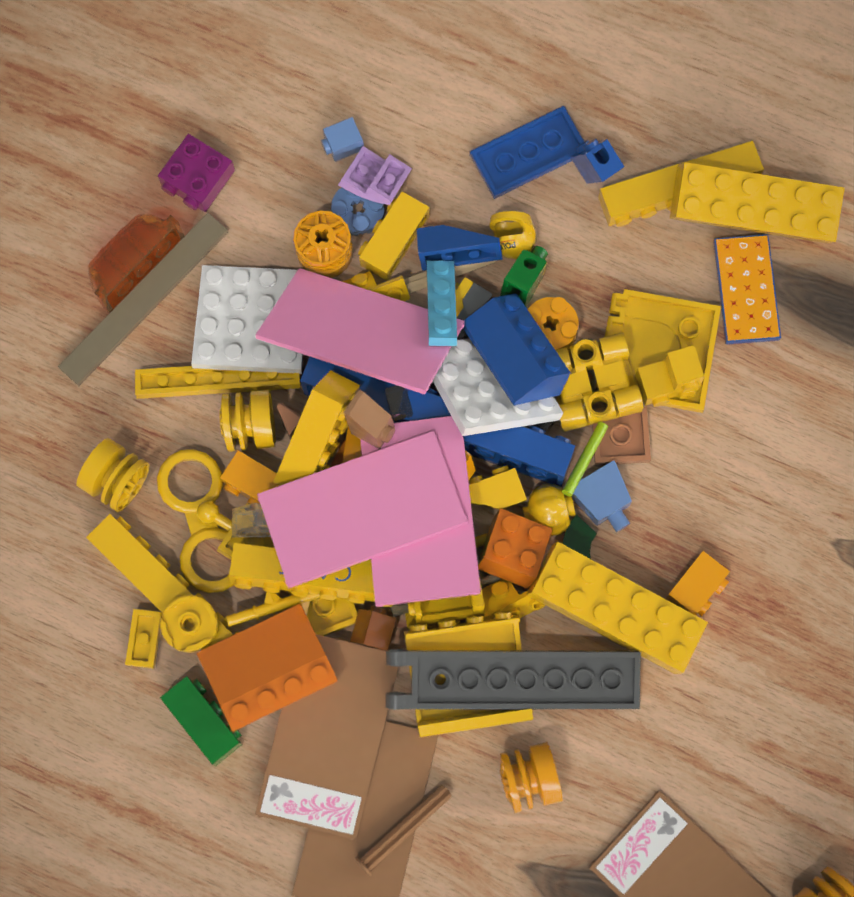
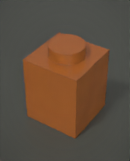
(373, 628)

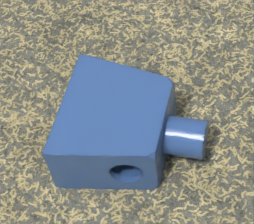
(604, 497)

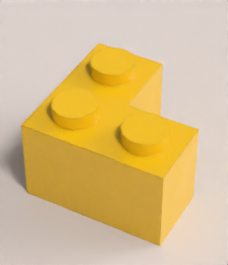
(673, 377)

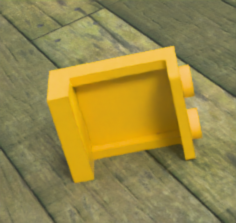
(450, 608)

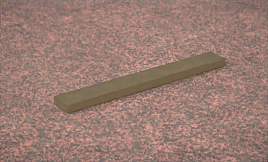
(143, 299)

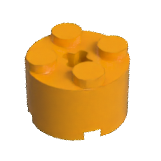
(557, 313)

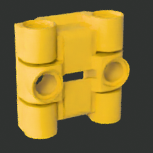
(613, 380)

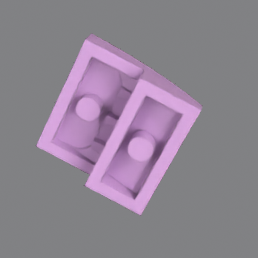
(375, 177)

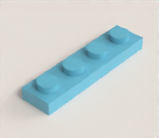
(441, 303)

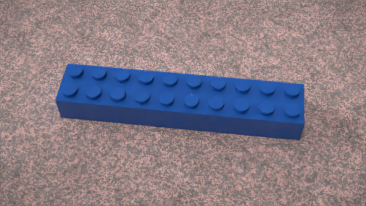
(519, 447)

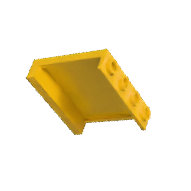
(475, 634)

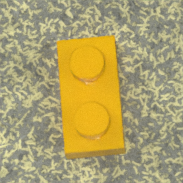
(143, 639)

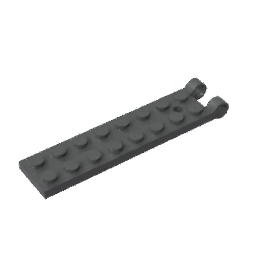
(518, 679)

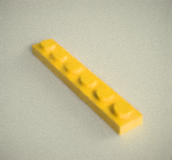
(193, 381)

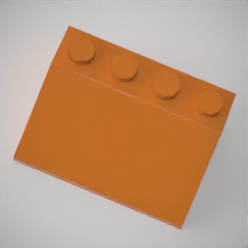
(266, 667)

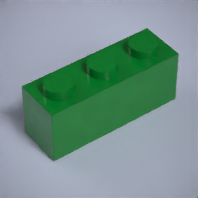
(202, 720)

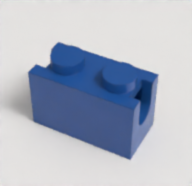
(596, 160)

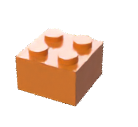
(514, 548)

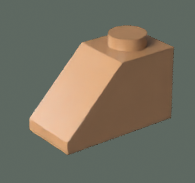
(369, 420)

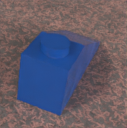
(456, 245)

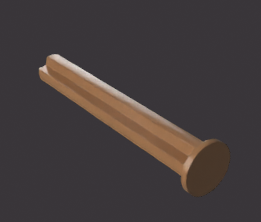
(404, 829)

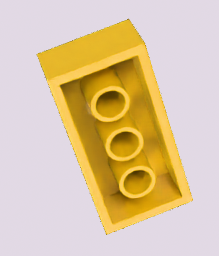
(318, 429)

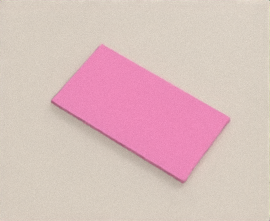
(355, 330)
(361, 509)
(445, 562)

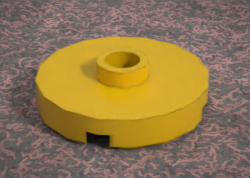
(185, 609)

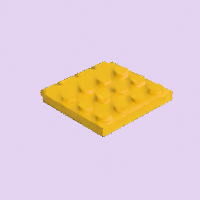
(662, 325)

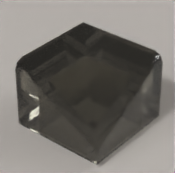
(398, 402)

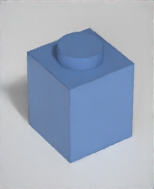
(342, 139)

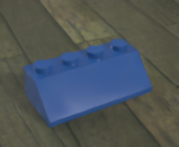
(516, 350)

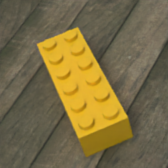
(756, 202)
(617, 608)

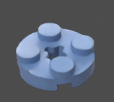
(359, 222)

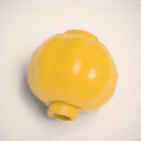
(550, 508)

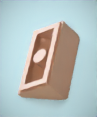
(289, 418)

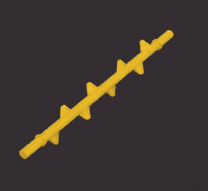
(274, 603)

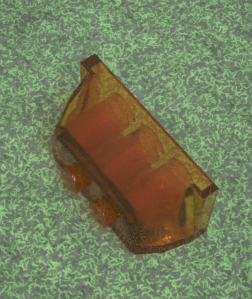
(131, 257)

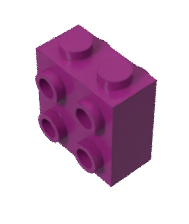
(196, 173)

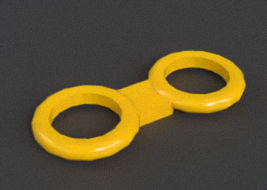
(199, 530)

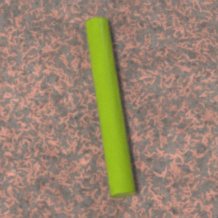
(585, 459)

